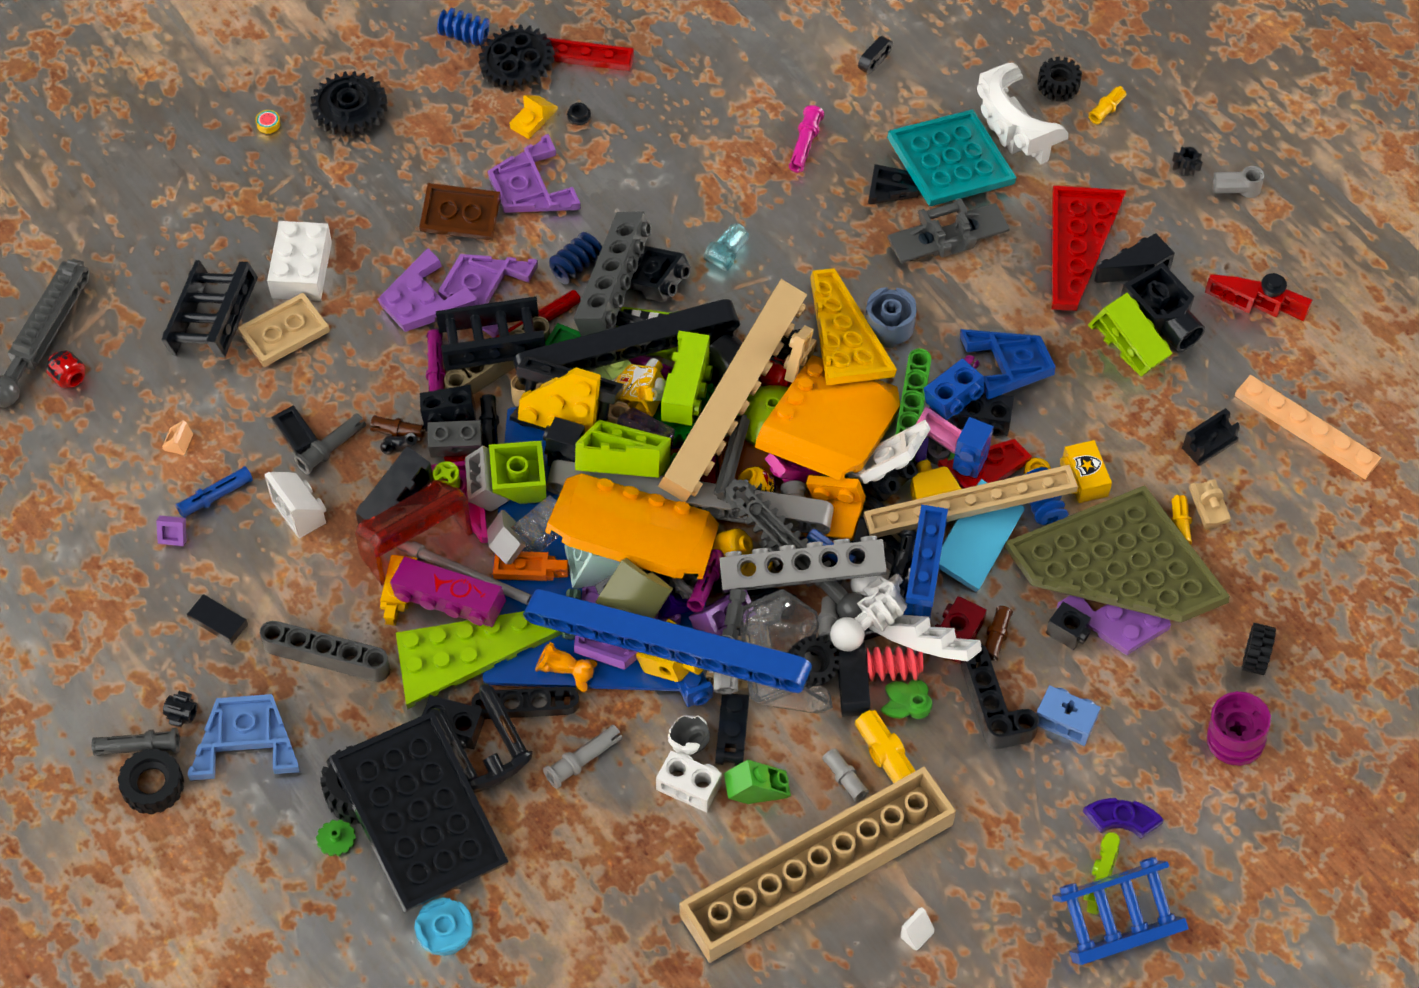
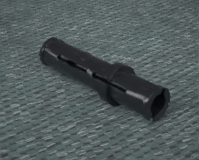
(489, 419)

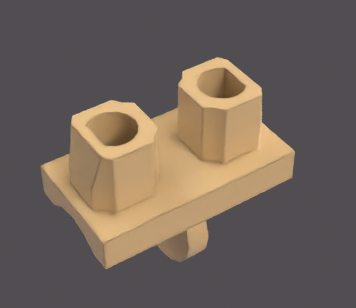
(1210, 504)

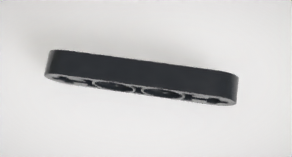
(526, 696)

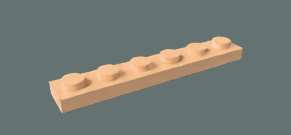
(1308, 427)

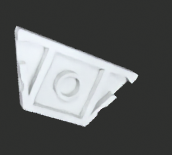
(893, 453)

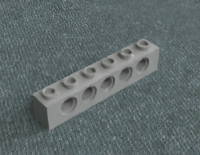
(844, 569)

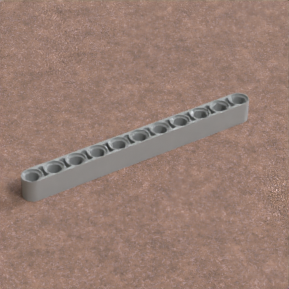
(800, 511)

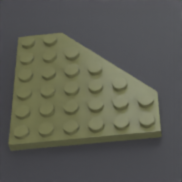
(1122, 557)

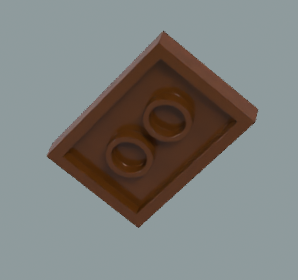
(460, 211)

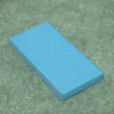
(976, 544)

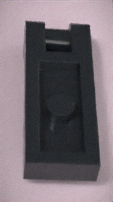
(732, 728)

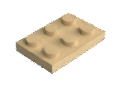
(283, 329)

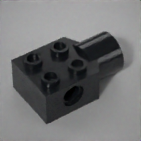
(1167, 305)

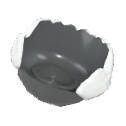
(689, 734)

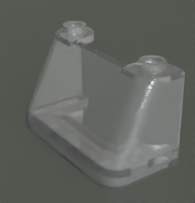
(778, 624)

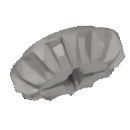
(685, 585)

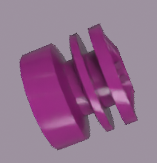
(1238, 728)

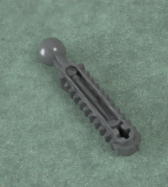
(42, 326)
(781, 535)

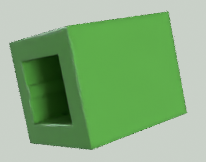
(756, 783)

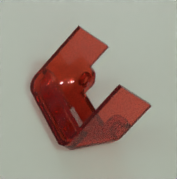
(408, 520)

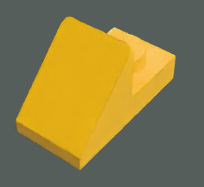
(532, 116)

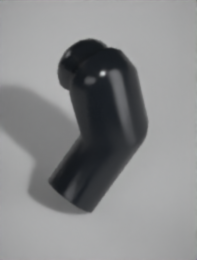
(397, 443)

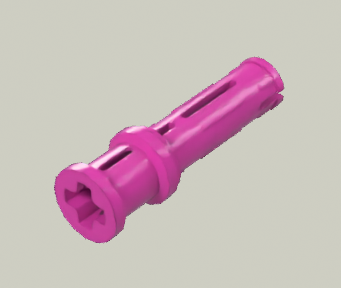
(808, 130)

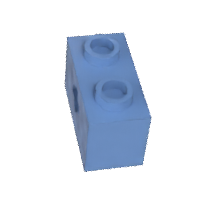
(1075, 726)

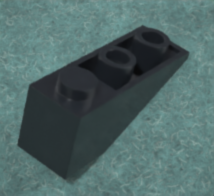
(1135, 260)

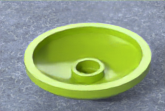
(761, 407)

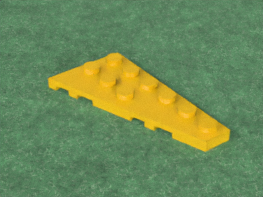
(846, 339)

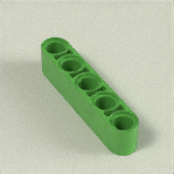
(916, 374)

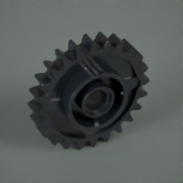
(349, 103)

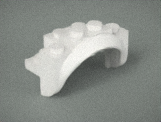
(1009, 119)

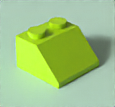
(518, 471)

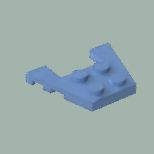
(243, 725)

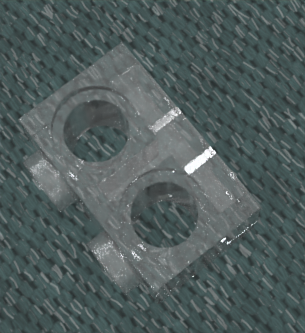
(533, 526)

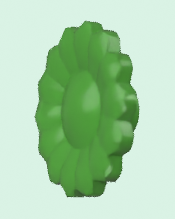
(335, 837)

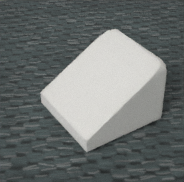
(917, 929)

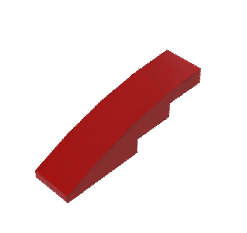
(1248, 294)

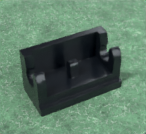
(1210, 437)

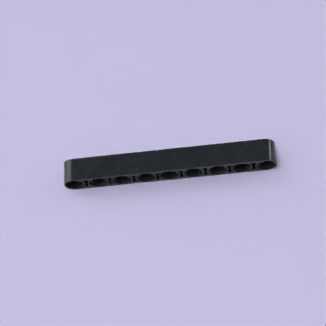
(636, 338)

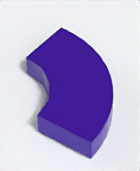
(1123, 814)

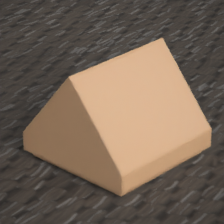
(178, 438)

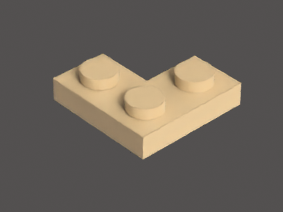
(802, 349)

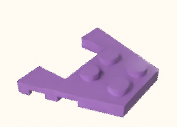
(522, 185)
(483, 276)
(413, 301)
(1119, 626)
(605, 652)

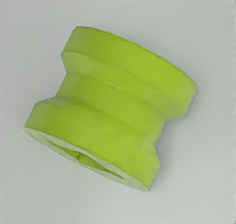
(448, 471)

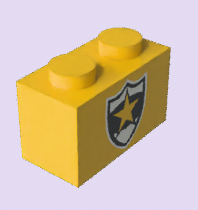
(1088, 471)

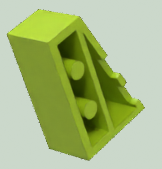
(1132, 334)
(622, 451)

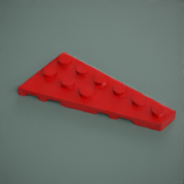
(1079, 232)

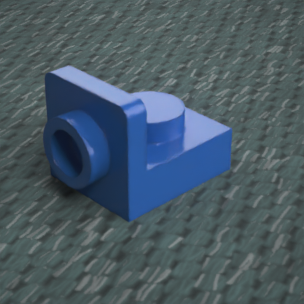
(695, 689)

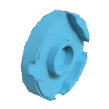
(443, 926)

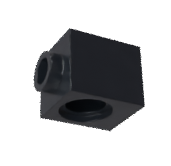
(1065, 616)

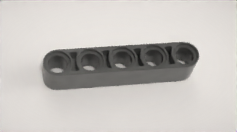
(334, 659)

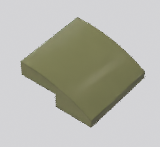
(634, 591)

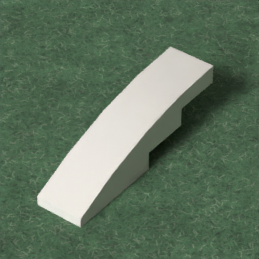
(918, 634)

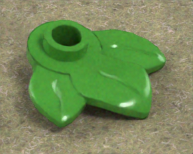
(907, 700)

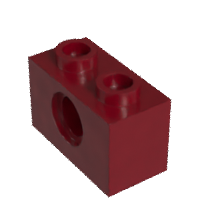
(965, 616)

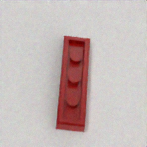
(592, 54)

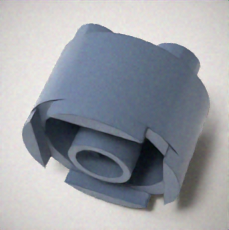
(891, 315)

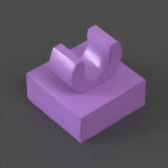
(171, 530)

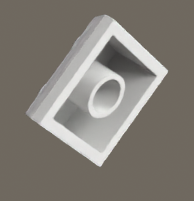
(295, 502)

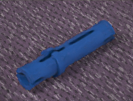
(205, 497)

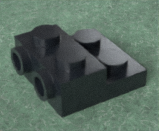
(659, 273)

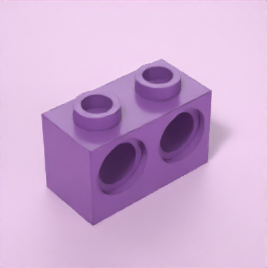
(713, 616)

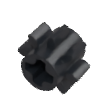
(1187, 161)
(180, 709)

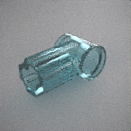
(724, 251)

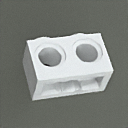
(684, 786)

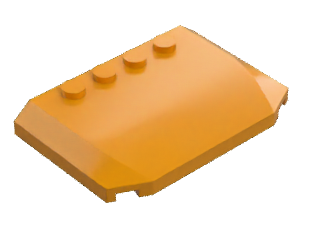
(829, 425)
(633, 525)

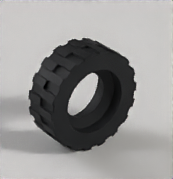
(155, 801)

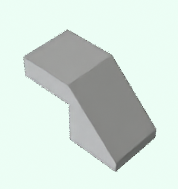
(503, 539)

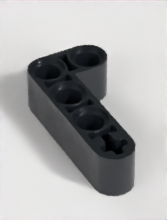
(992, 695)

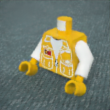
(642, 386)

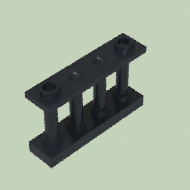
(227, 318)
(488, 350)
(541, 371)

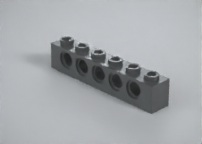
(612, 273)

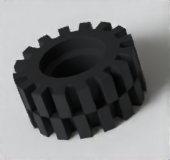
(1063, 69)
(1259, 648)
(826, 655)

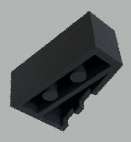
(403, 479)

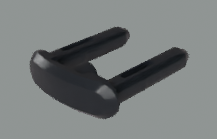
(496, 770)

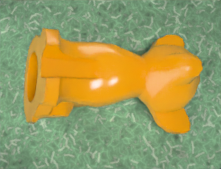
(562, 662)

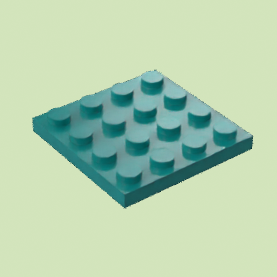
(951, 157)

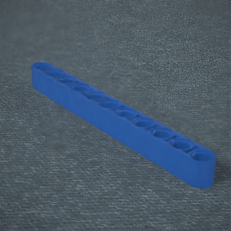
(668, 641)

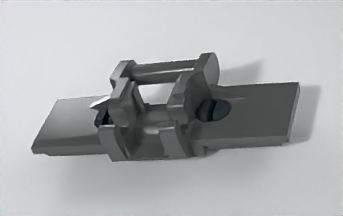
(950, 239)

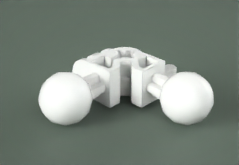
(879, 608)

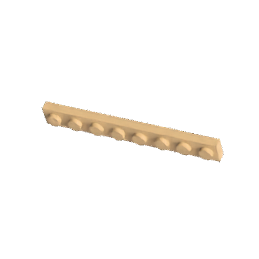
(974, 500)

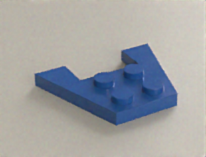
(1019, 356)

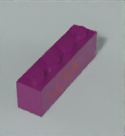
(448, 592)

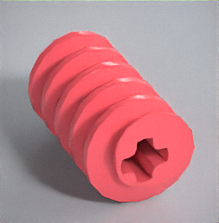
(894, 663)

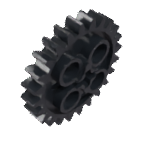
(516, 58)

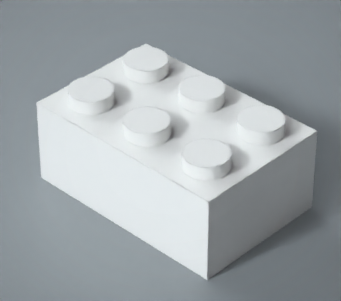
(299, 260)

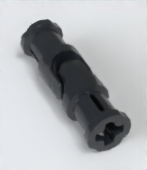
(903, 559)

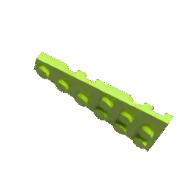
(460, 651)

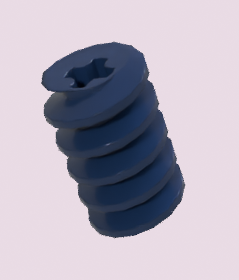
(575, 257)

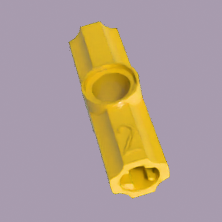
(883, 746)

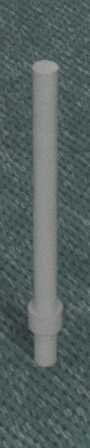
(418, 551)

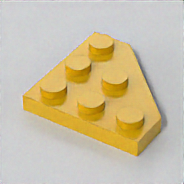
(567, 397)

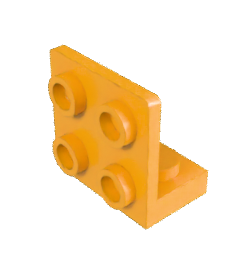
(845, 496)

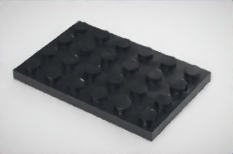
(418, 811)

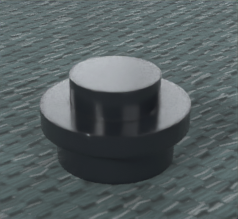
(578, 114)
(1273, 285)

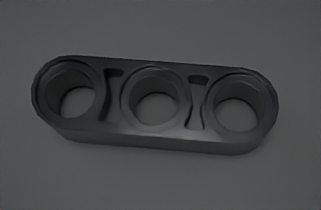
(853, 682)

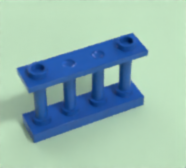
(925, 561)
(1140, 931)

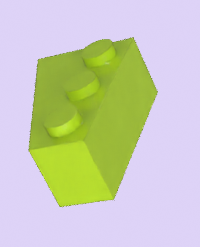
(687, 380)

